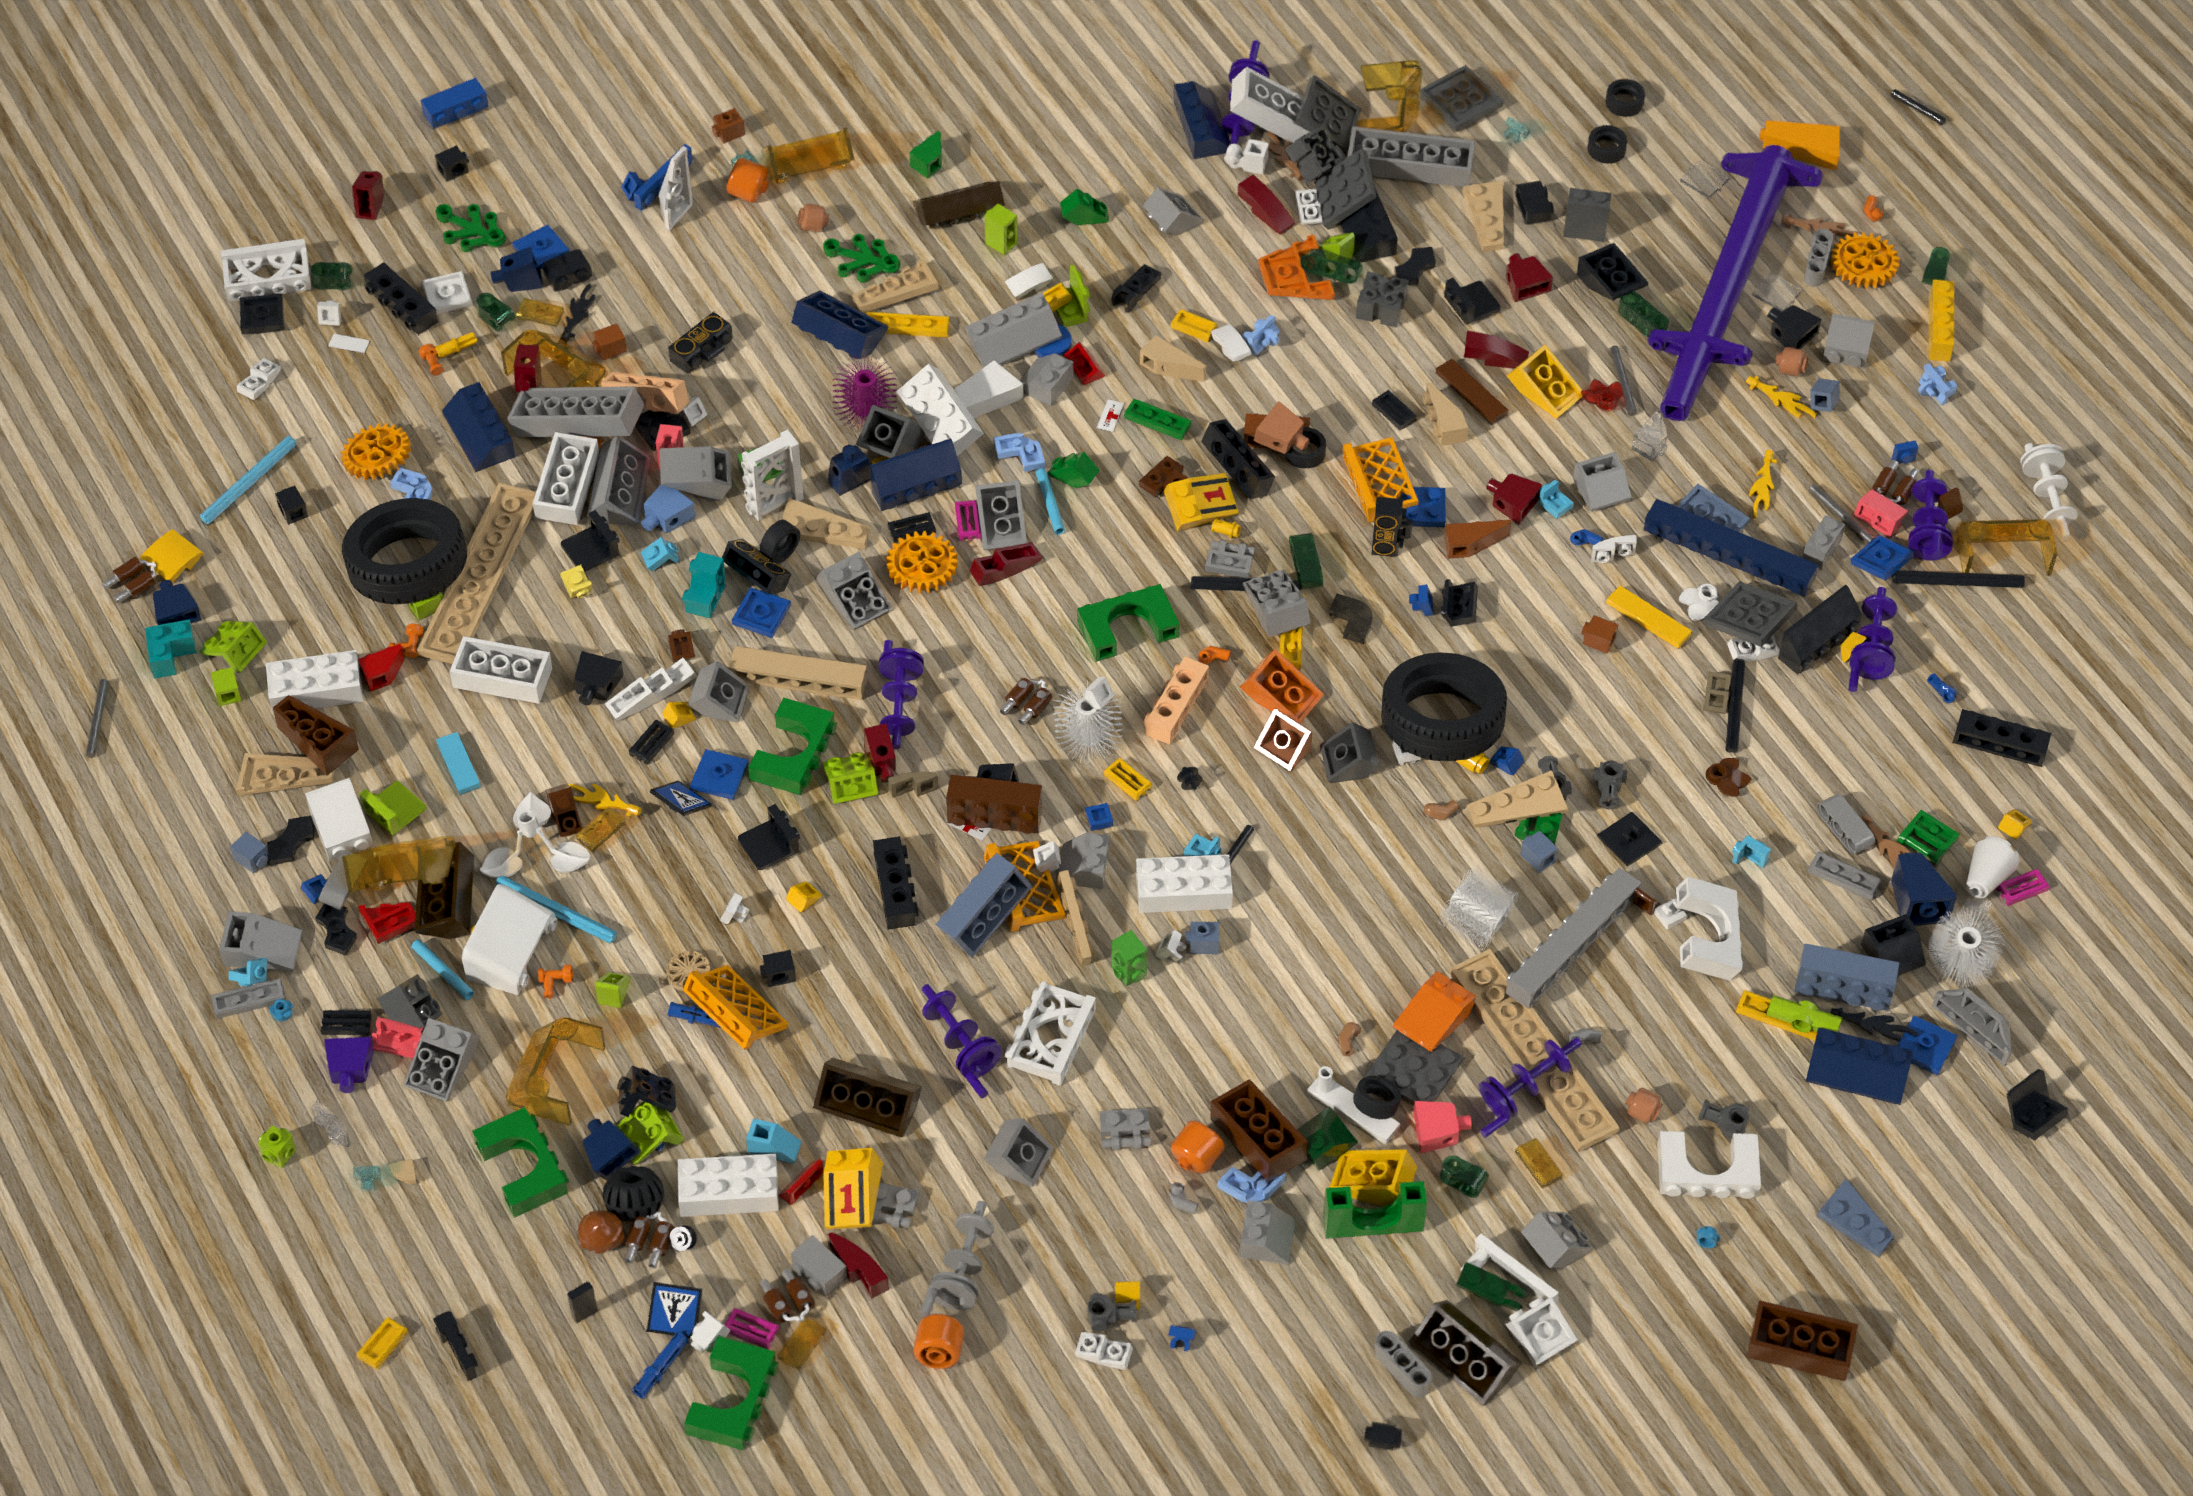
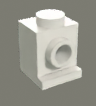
(707, 1332)

